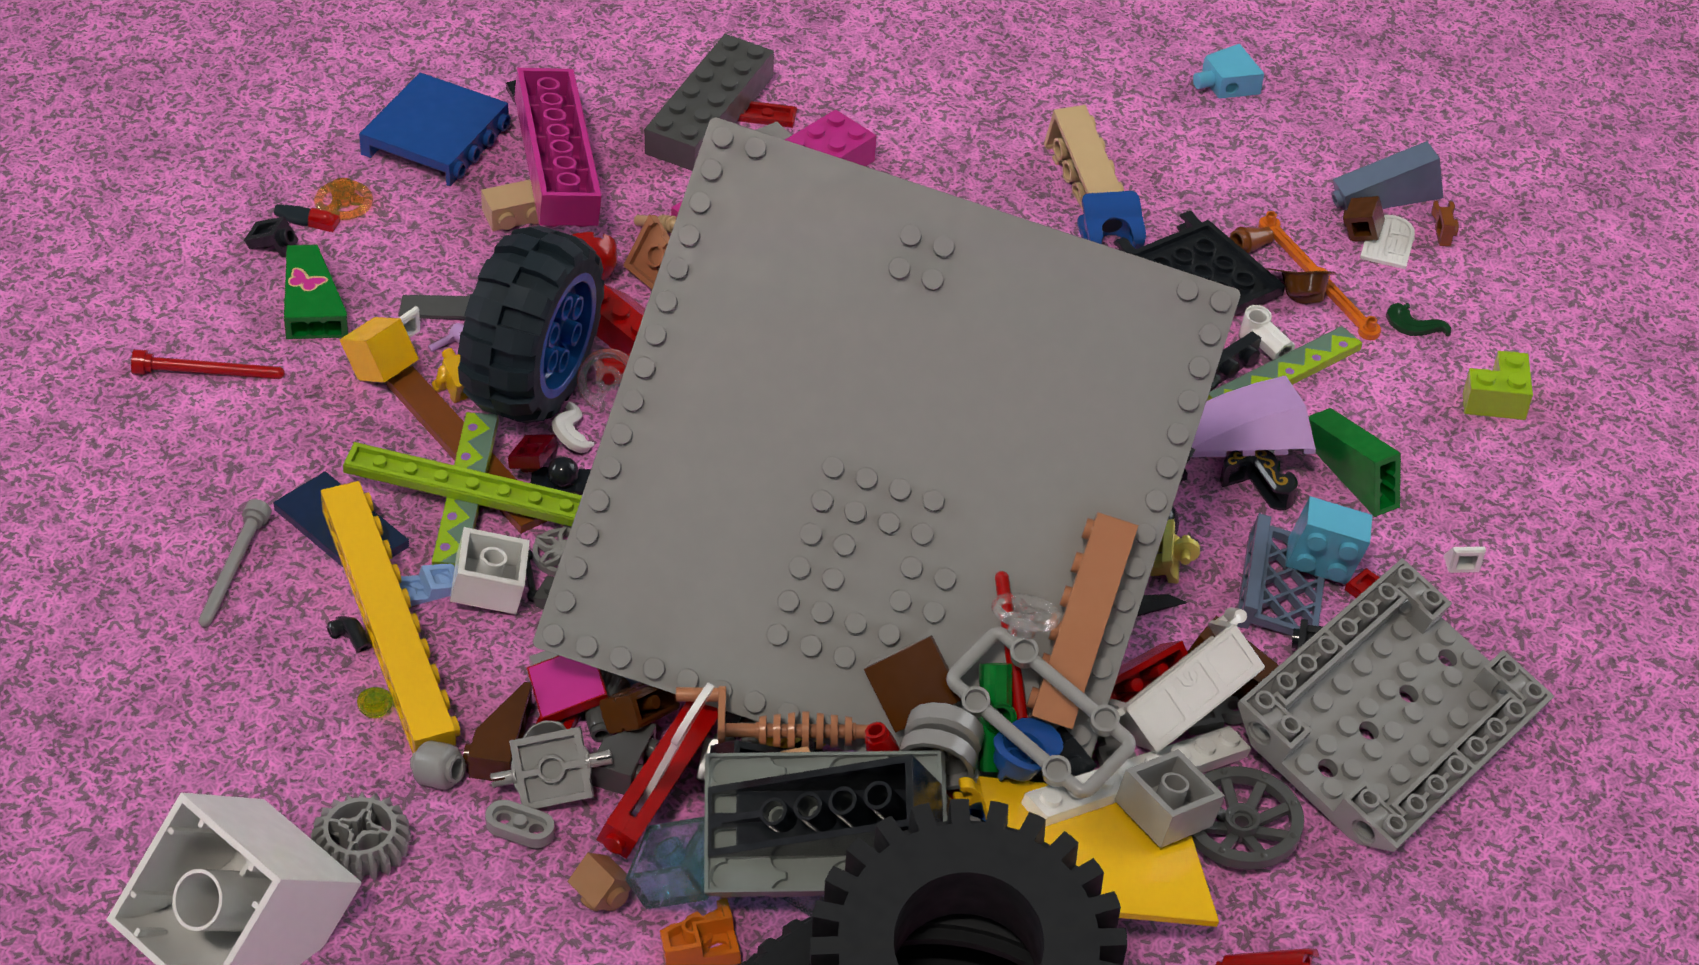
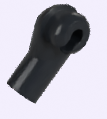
(351, 629)

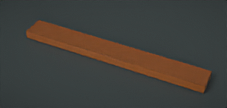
(446, 427)

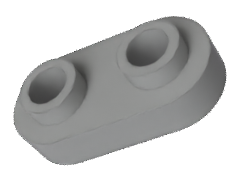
(521, 824)

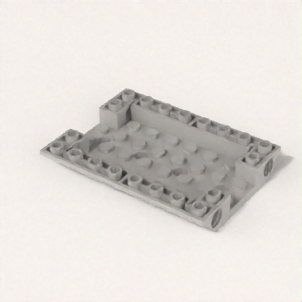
(1352, 680)

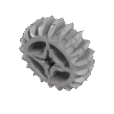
(358, 827)

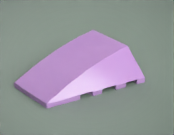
(1255, 418)

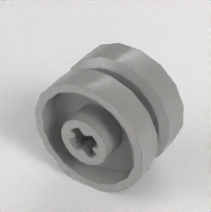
(947, 730)

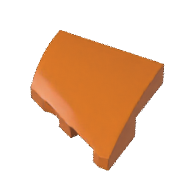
(691, 939)

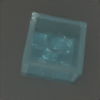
(669, 864)

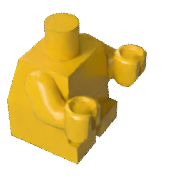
(448, 376)

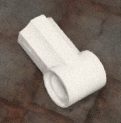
(1273, 341)

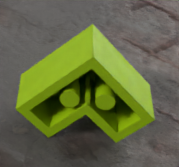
(1500, 391)

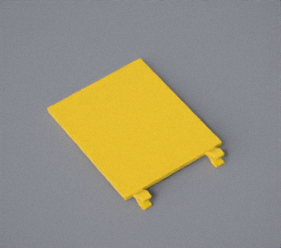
(1147, 879)

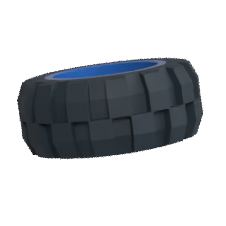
(530, 323)

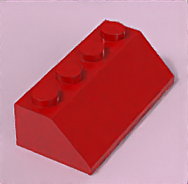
(619, 320)

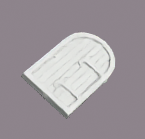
(1393, 244)

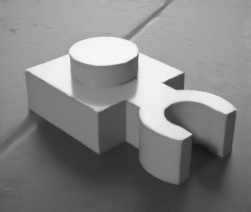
(1216, 718)

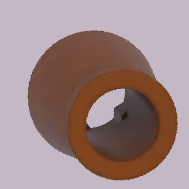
(1252, 237)

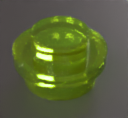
(374, 702)

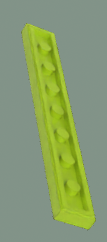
(462, 484)

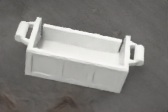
(1191, 685)

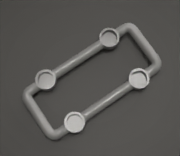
(1055, 768)

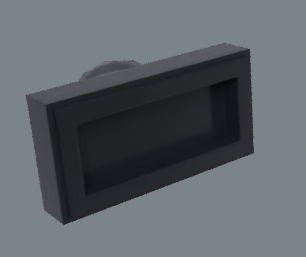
(562, 475)

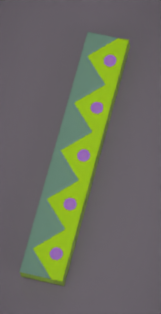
(1299, 362)
(475, 454)

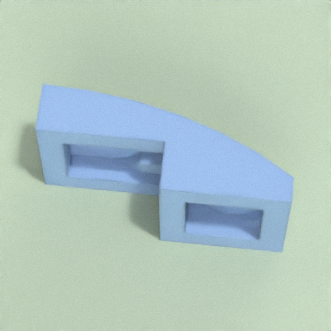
(431, 583)

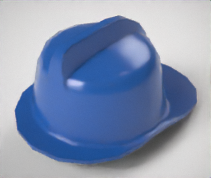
(1014, 762)

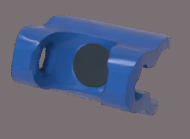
(1112, 215)

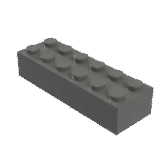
(717, 88)

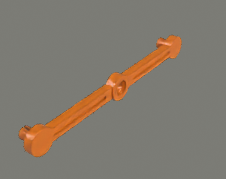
(1367, 327)

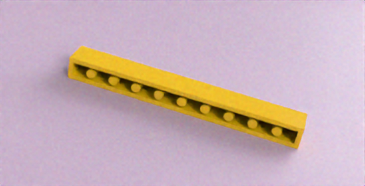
(387, 616)

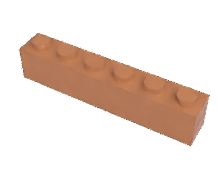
(1085, 615)

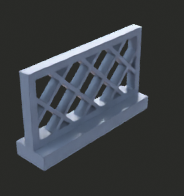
(1254, 582)

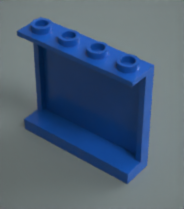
(437, 126)

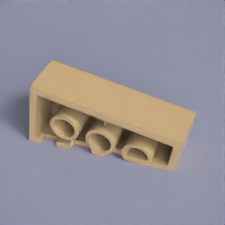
(1081, 152)

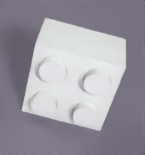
(490, 570)

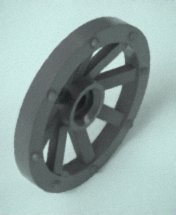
(1244, 823)

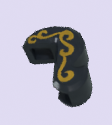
(1264, 473)

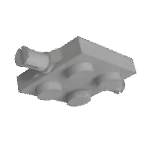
(551, 768)

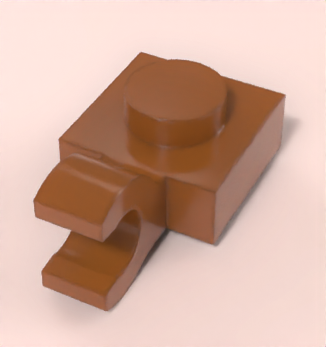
(1445, 225)

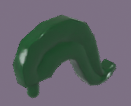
(1401, 319)

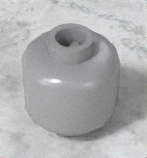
(437, 765)

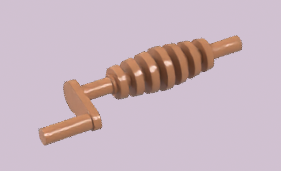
(763, 730)

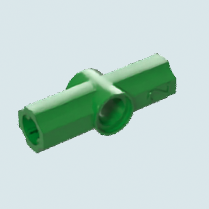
(998, 682)

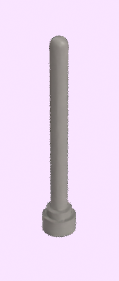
(254, 517)

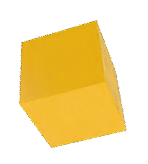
(379, 349)

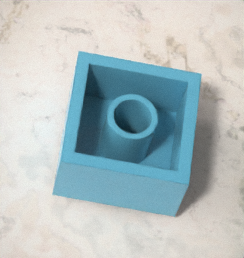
(1328, 540)

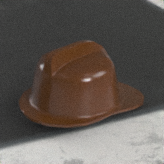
(1306, 286)

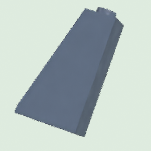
(1397, 179)

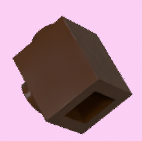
(1364, 218)

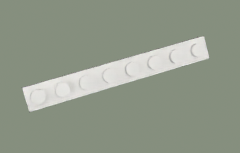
(1204, 751)

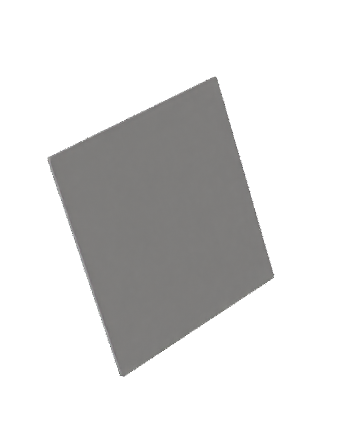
(861, 422)

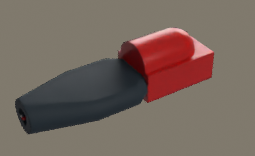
(308, 217)

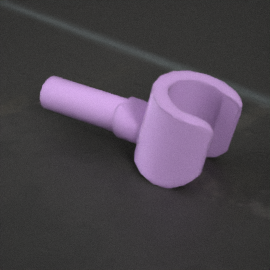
(454, 335)

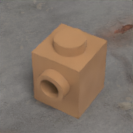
(600, 882)

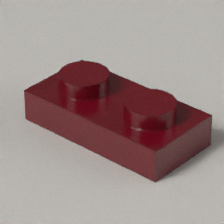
(532, 452)

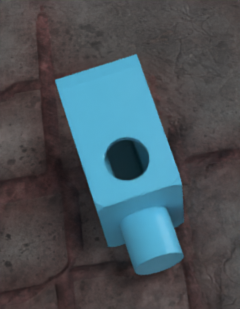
(1230, 73)

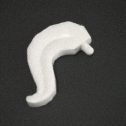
(565, 431)

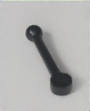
(530, 579)

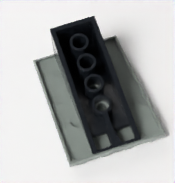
(790, 816)

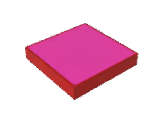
(565, 687)

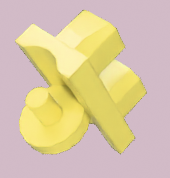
(1173, 552)

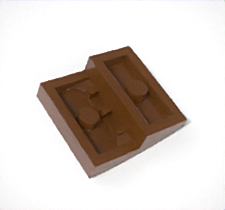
(910, 679)

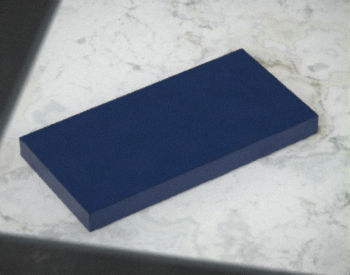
(304, 511)

